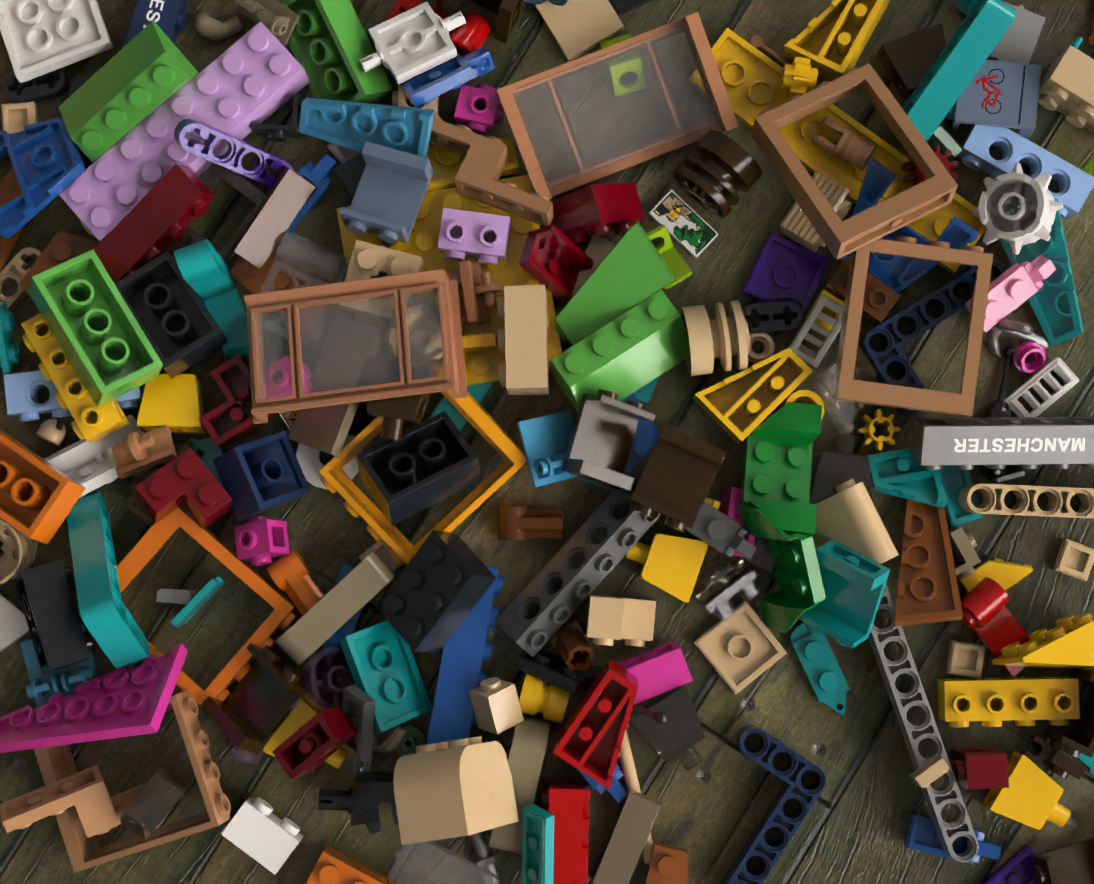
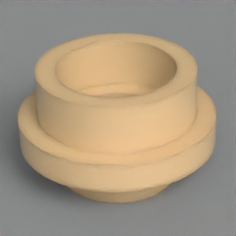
(768, 347)

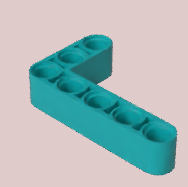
(958, 62)
(212, 281)
(99, 584)

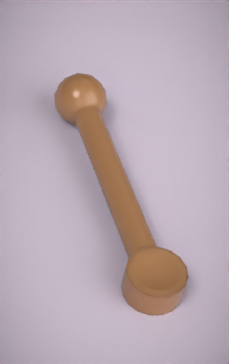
(757, 42)

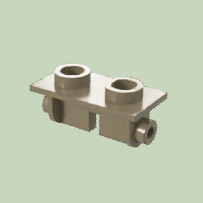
(272, 13)

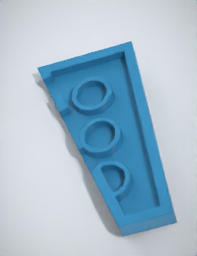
(355, 123)

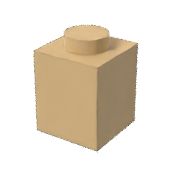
(496, 705)

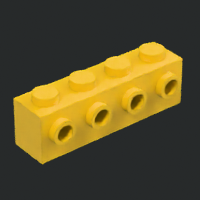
(90, 421)
(1008, 699)

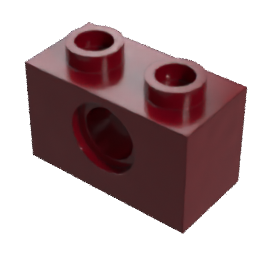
(314, 742)
(979, 767)

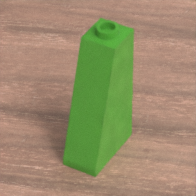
(618, 283)

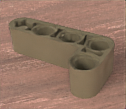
(335, 609)
(525, 767)

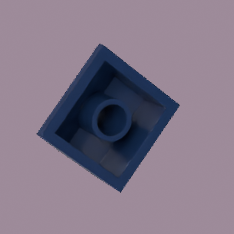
(261, 475)

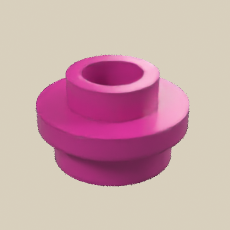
(1034, 362)

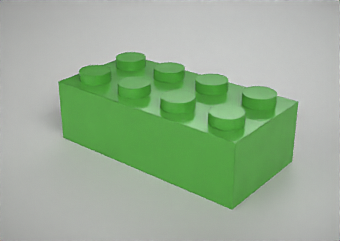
(94, 327)

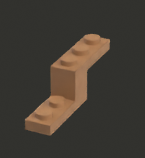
(482, 169)
(84, 791)

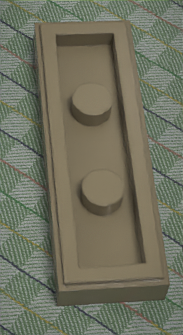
(628, 839)

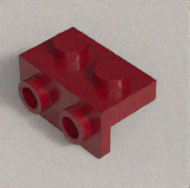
(554, 260)

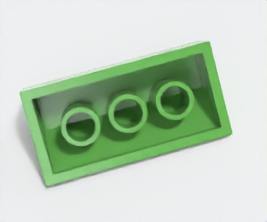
(329, 46)
(125, 91)
(624, 352)

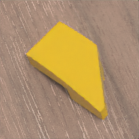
(1002, 572)

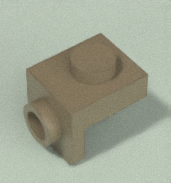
(963, 547)

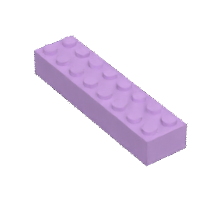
(229, 94)

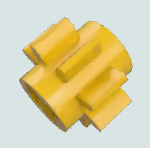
(799, 77)
(887, 430)

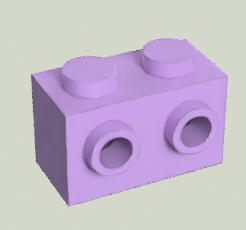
(474, 236)

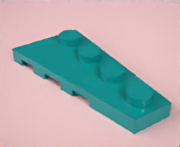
(1056, 300)

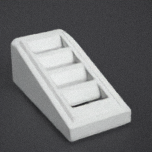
(807, 354)
(1061, 370)

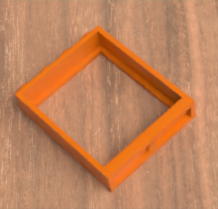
(280, 618)

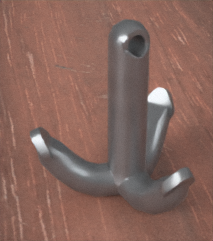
(1015, 329)

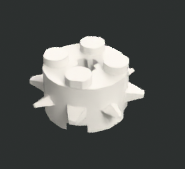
(1005, 196)

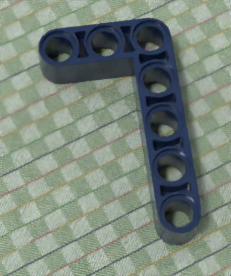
(920, 323)
(774, 815)

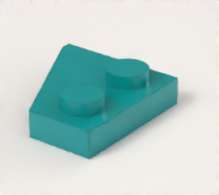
(903, 477)

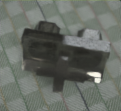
(724, 584)

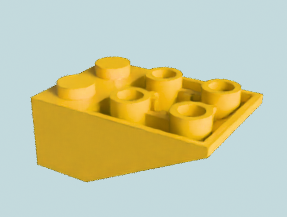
(1064, 646)

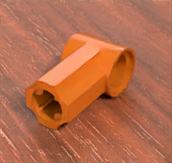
(294, 578)

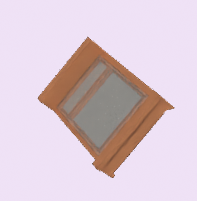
(617, 106)
(355, 342)

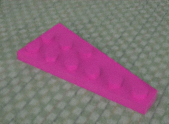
(100, 709)

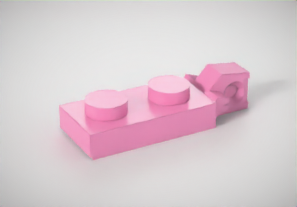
(1014, 288)

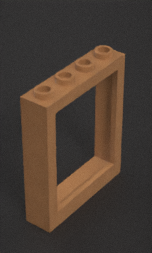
(881, 219)
(900, 396)
(85, 852)

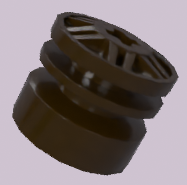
(722, 168)

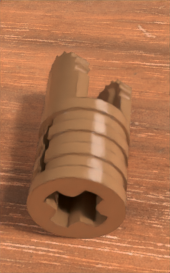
(850, 146)

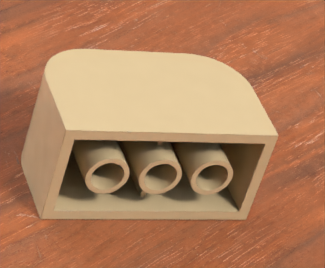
(453, 790)

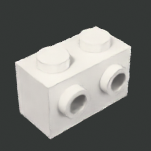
(263, 834)

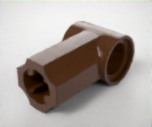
(525, 523)
(572, 646)

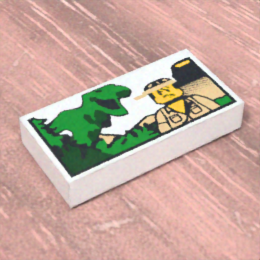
(683, 224)

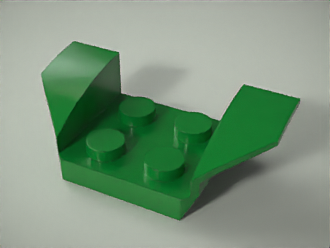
(779, 467)
(795, 572)

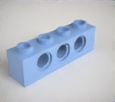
(1072, 182)
(22, 400)

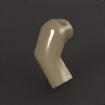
(216, 30)

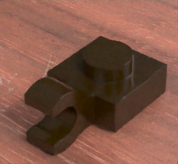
(1060, 763)

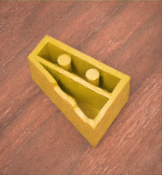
(837, 36)
(751, 395)

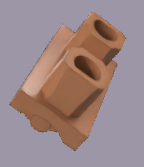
(477, 291)
(144, 452)

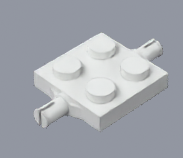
(412, 42)

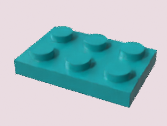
(387, 673)

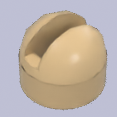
(51, 434)

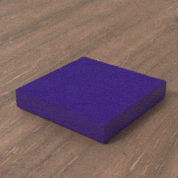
(785, 271)

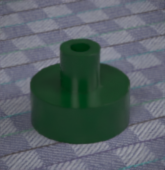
(415, 736)

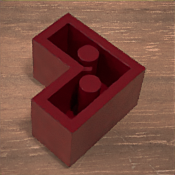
(597, 211)
(233, 417)
(186, 483)

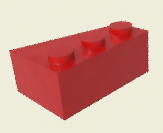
(598, 724)
(571, 823)

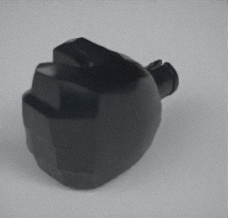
(363, 798)

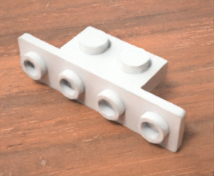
(90, 462)

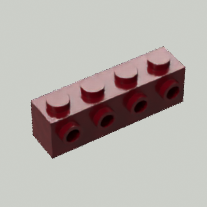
(154, 222)

